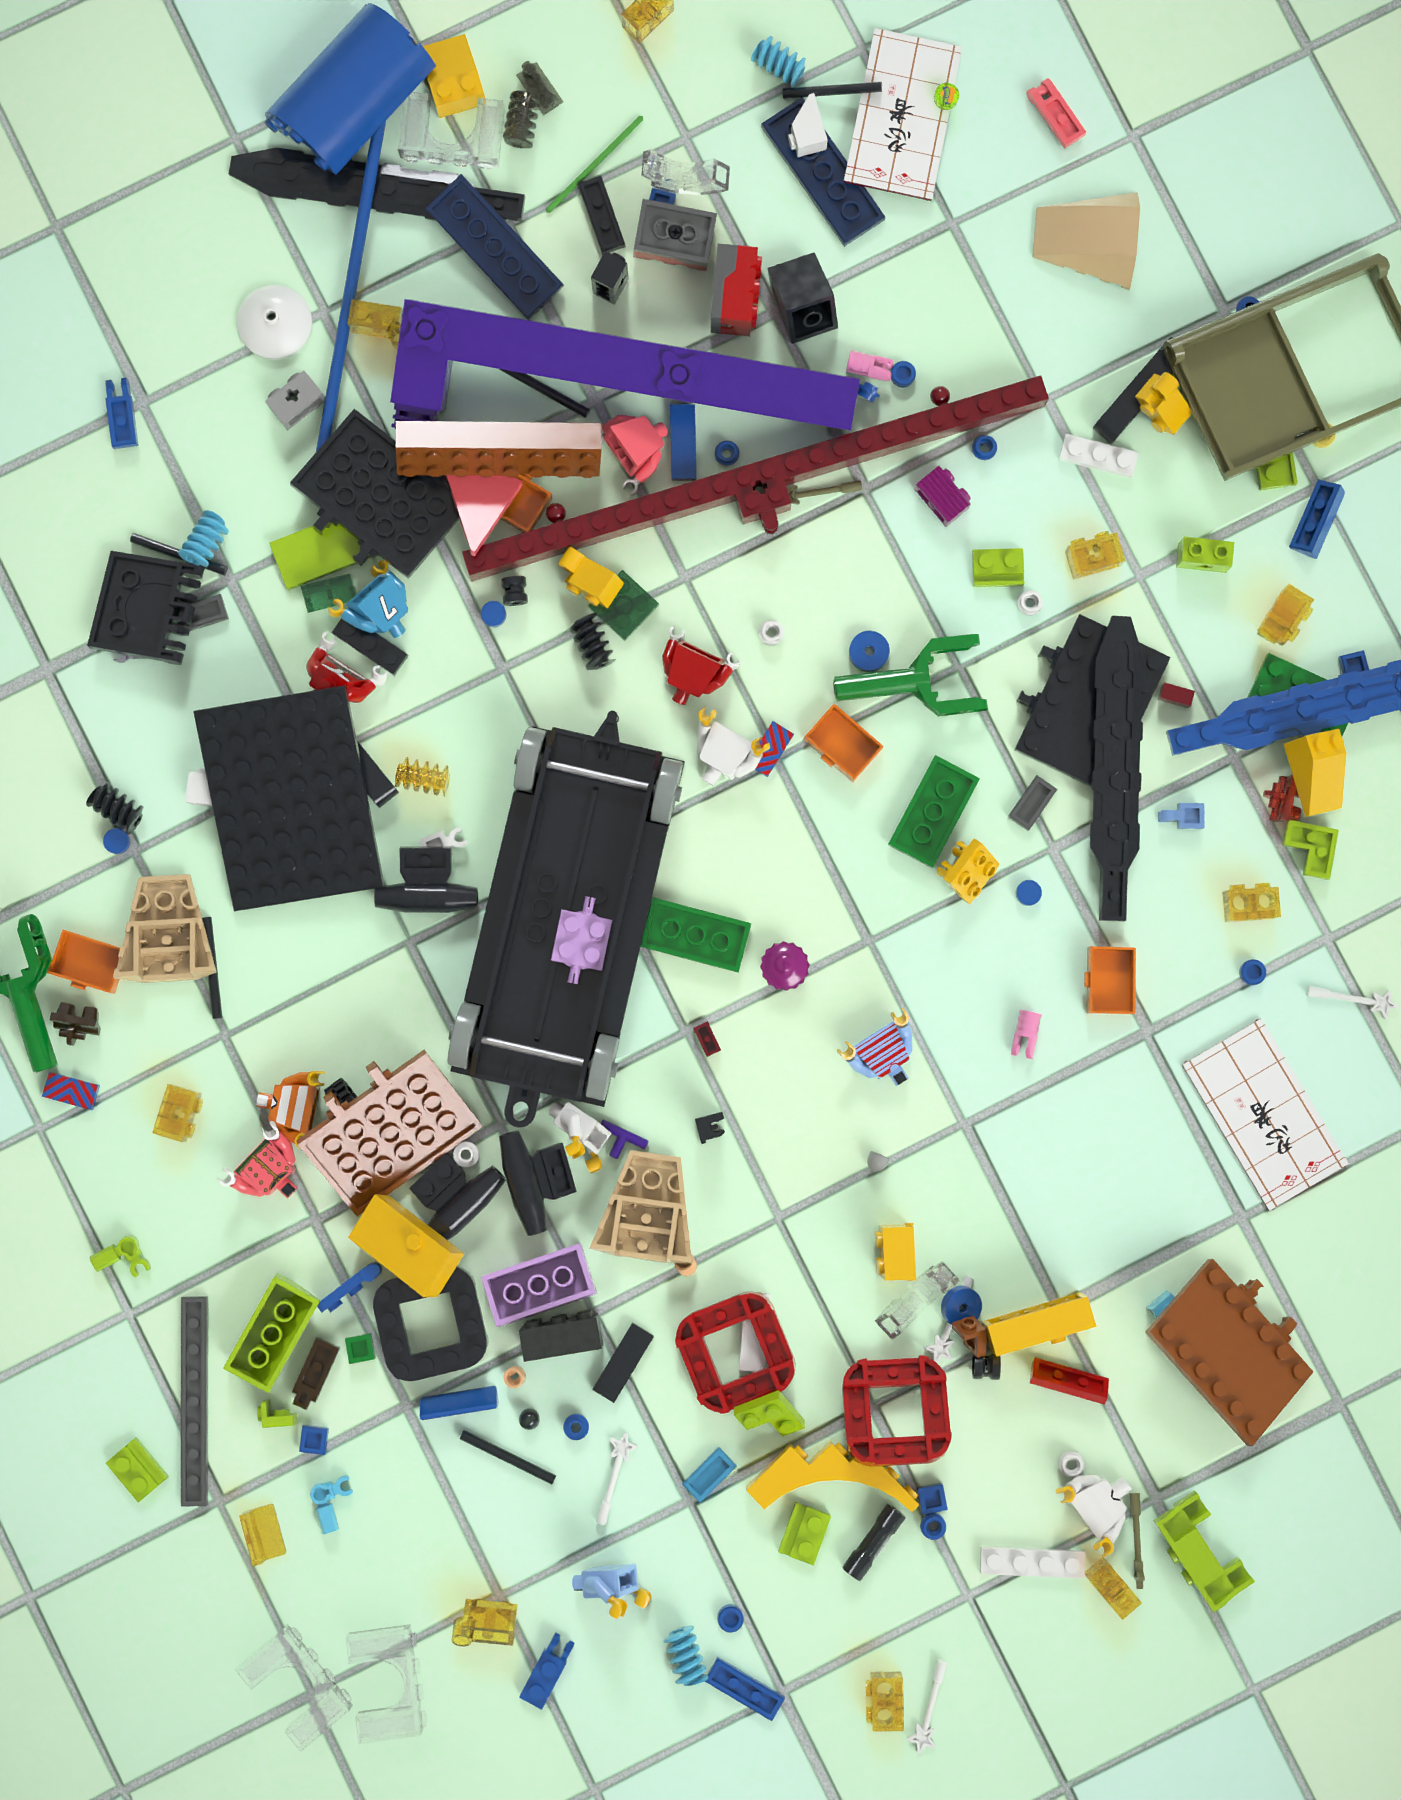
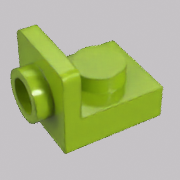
(280, 1418)

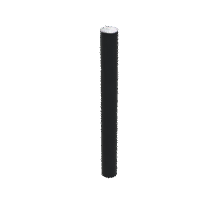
(829, 90)
(549, 392)
(173, 552)
(213, 978)
(507, 1457)

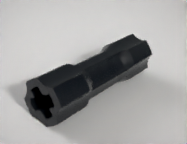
(863, 1557)

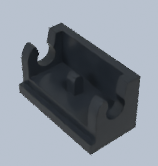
(705, 1128)

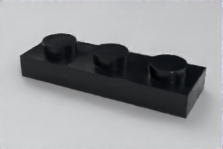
(371, 646)

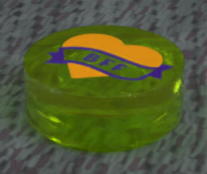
(946, 96)

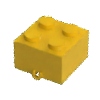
(896, 1252)

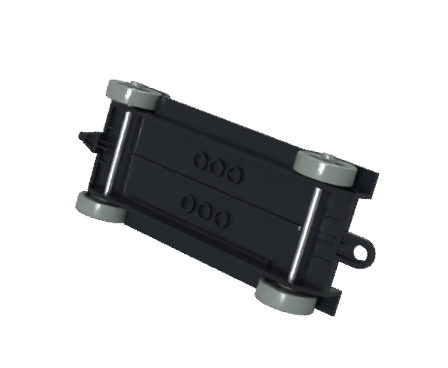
(579, 825)

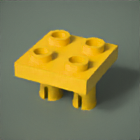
(970, 871)

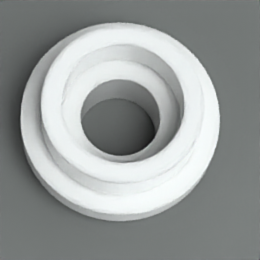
(1035, 597)
(775, 625)
(466, 1146)
(1079, 1466)

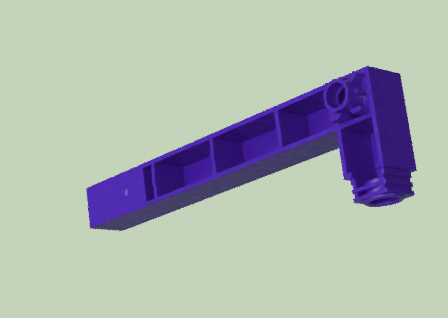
(441, 334)

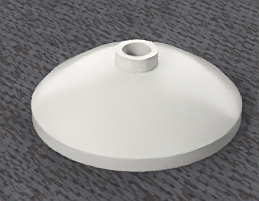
(275, 337)

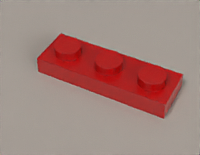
(1069, 1380)

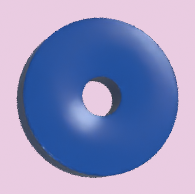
(866, 662)
(955, 1298)

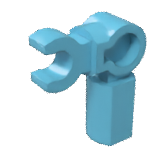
(325, 1512)

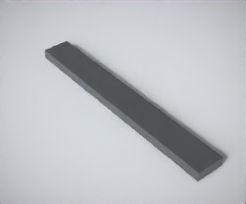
(194, 1401)

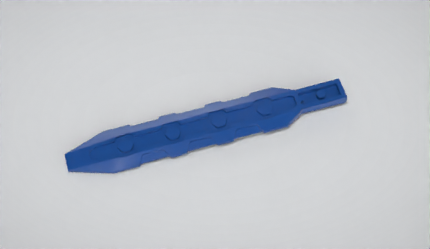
(1295, 711)

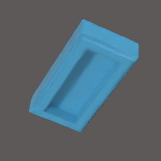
(709, 1474)

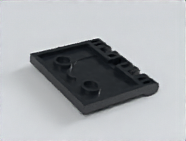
(141, 604)

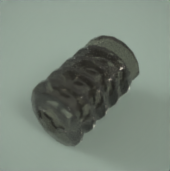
(519, 118)

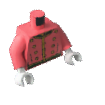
(265, 1167)

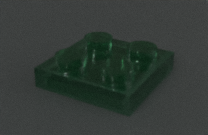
(627, 609)

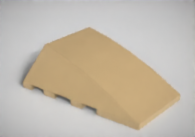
(1091, 237)
(164, 933)
(647, 1212)

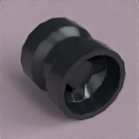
(514, 590)
(986, 1367)

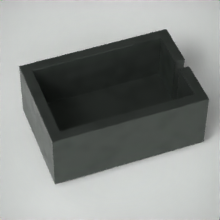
(560, 1336)

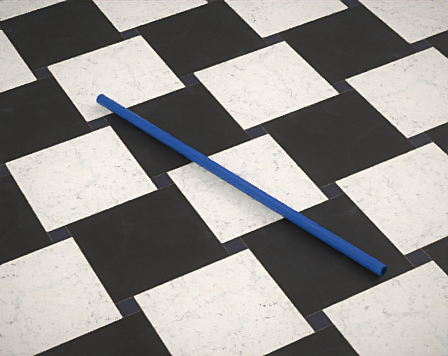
(351, 285)

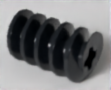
(591, 643)
(115, 807)

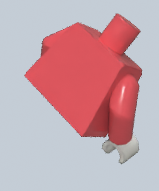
(635, 445)

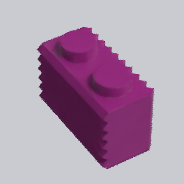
(943, 495)

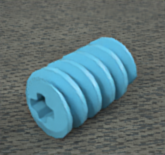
(779, 61)
(203, 539)
(686, 1656)

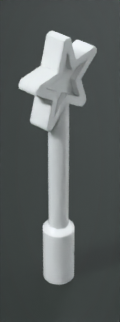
(1379, 1003)
(941, 1346)
(621, 1452)
(924, 1733)

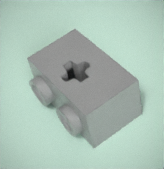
(292, 412)

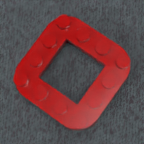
(701, 1367)
(896, 1373)

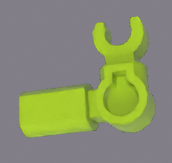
(128, 1248)

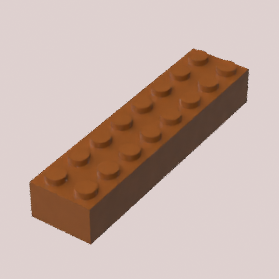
(498, 449)

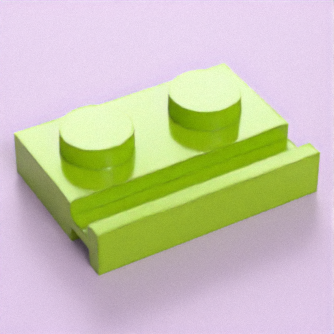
(1277, 473)
(998, 567)
(137, 1469)
(804, 1533)

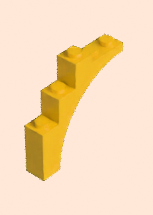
(830, 1463)

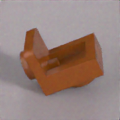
(973, 1334)

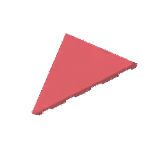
(481, 504)

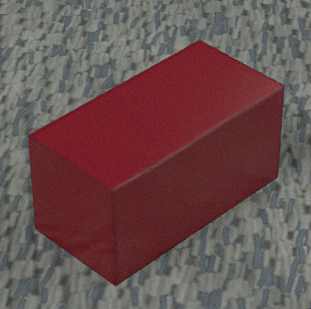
(1176, 695)
(707, 1039)

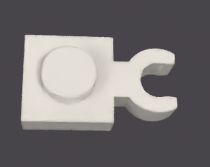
(440, 839)

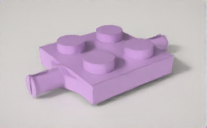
(581, 940)

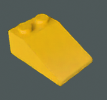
(455, 78)
(1318, 770)

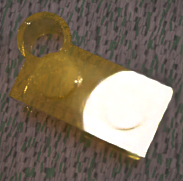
(375, 320)
(1285, 616)
(485, 1623)

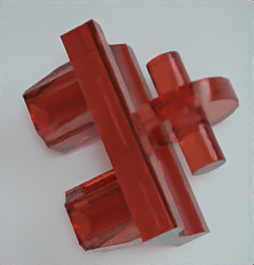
(1282, 799)

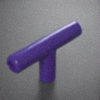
(622, 1136)

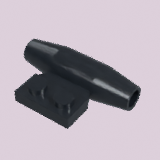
(426, 884)
(534, 1179)
(452, 1197)

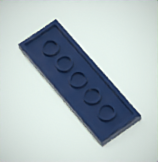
(844, 206)
(494, 246)

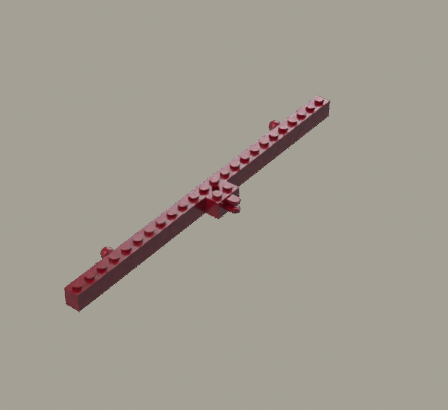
(771, 474)

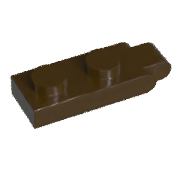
(314, 1372)

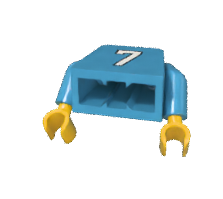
(377, 605)

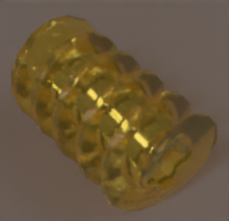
(423, 776)

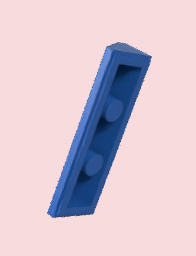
(1317, 518)
(459, 1402)

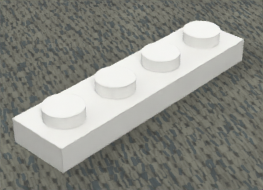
(1032, 1562)

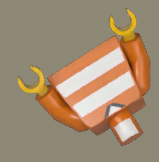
(293, 1104)

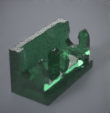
(322, 593)

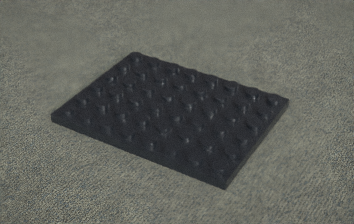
(289, 798)

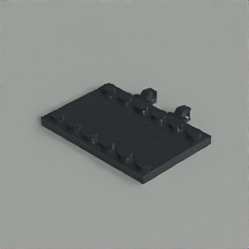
(359, 488)
(1064, 712)

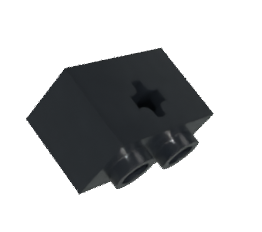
(610, 277)

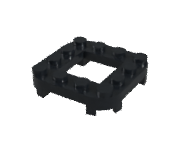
(436, 1361)

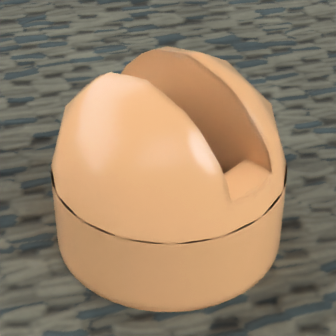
(687, 1269)
(518, 1381)

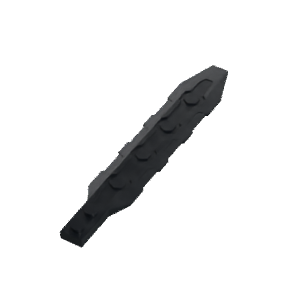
(397, 189)
(1116, 763)

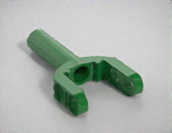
(913, 680)
(23, 997)

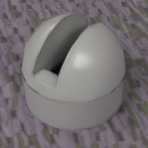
(876, 1161)

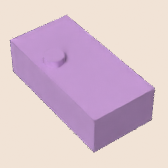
(539, 1285)

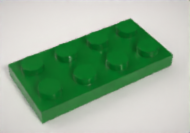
(1280, 675)
(933, 811)
(695, 935)

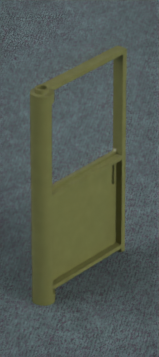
(1250, 383)

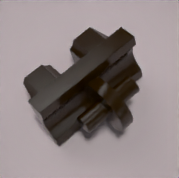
(73, 1026)

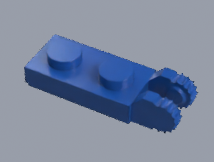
(121, 416)
(351, 1286)
(545, 1673)

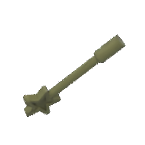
(843, 488)
(1135, 1511)

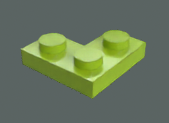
(1318, 842)
(772, 1409)

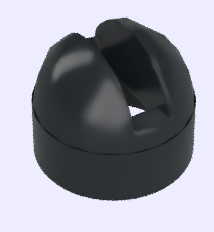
(525, 1414)

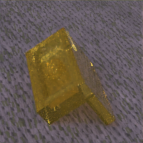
(262, 1534)

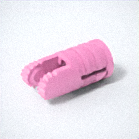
(869, 365)
(1027, 1027)

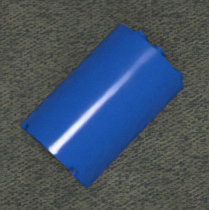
(351, 88)

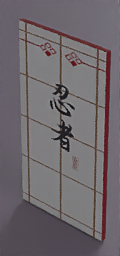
(901, 128)
(1265, 1114)

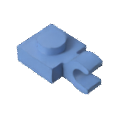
(1187, 816)

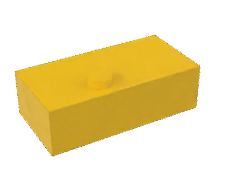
(406, 1245)
(1039, 1324)

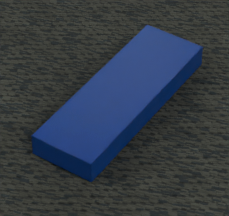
(683, 442)
(744, 1689)

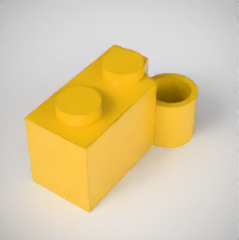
(1164, 403)
(589, 578)

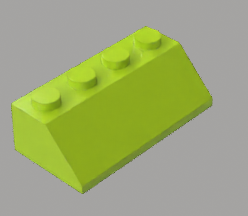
(272, 1333)

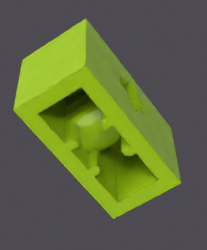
(1205, 554)

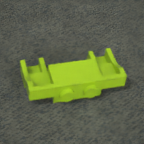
(1200, 1565)

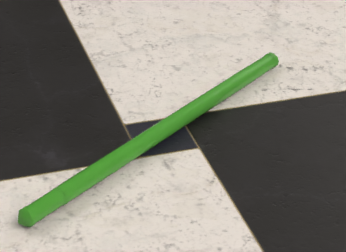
(595, 163)

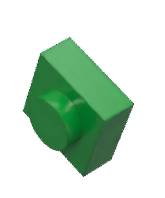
(360, 1348)

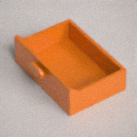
(527, 505)
(843, 743)
(85, 962)
(1111, 980)

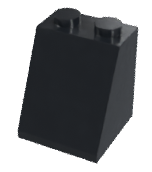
(803, 297)

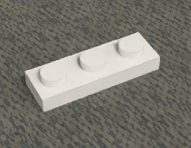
(1098, 456)

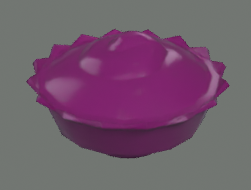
(784, 966)

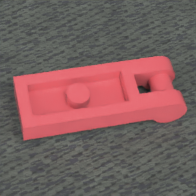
(1056, 113)

